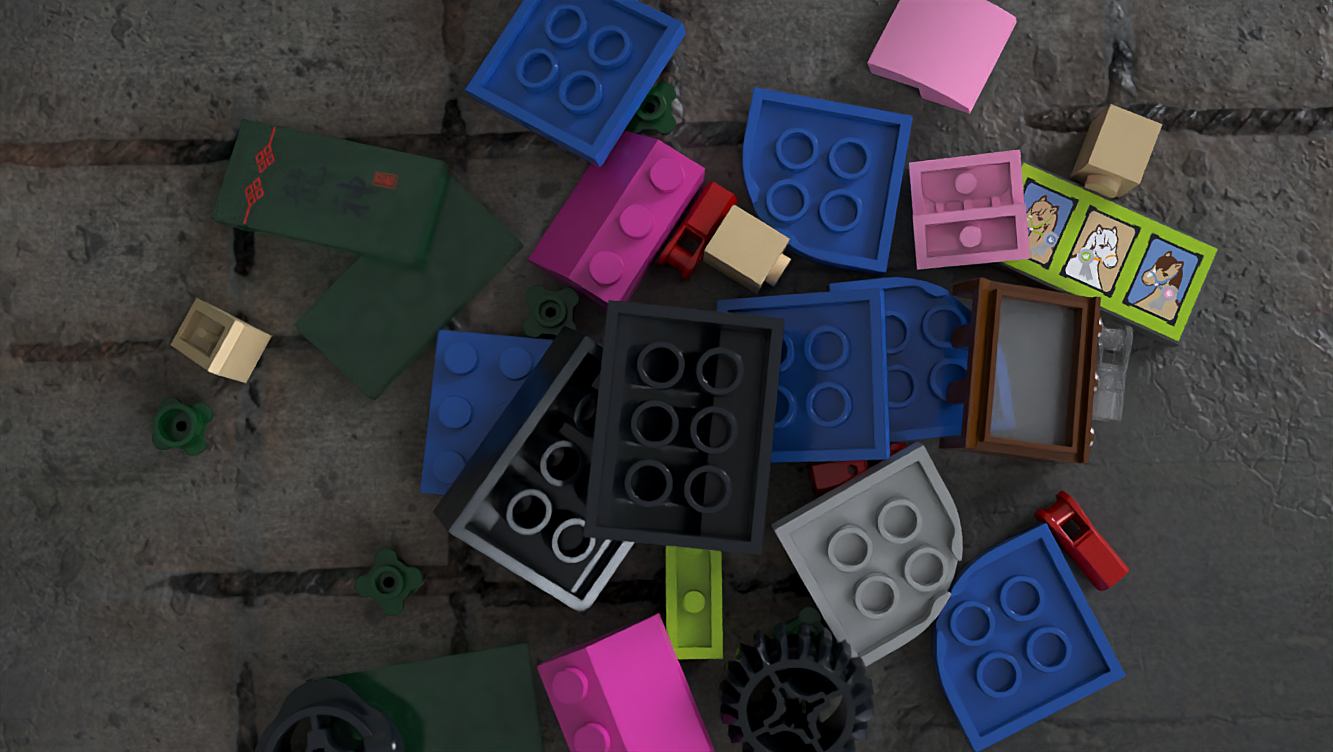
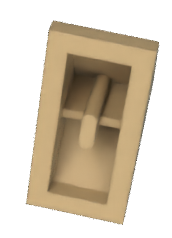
(220, 341)

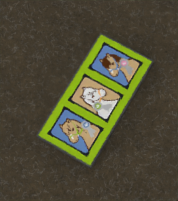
(1107, 250)

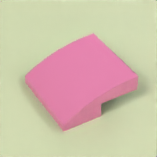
(943, 48)
(969, 210)

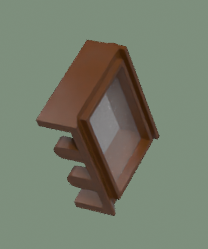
(1026, 373)

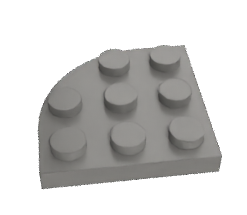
(878, 552)

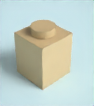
(1115, 152)
(747, 250)

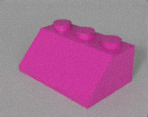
(619, 219)
(625, 693)

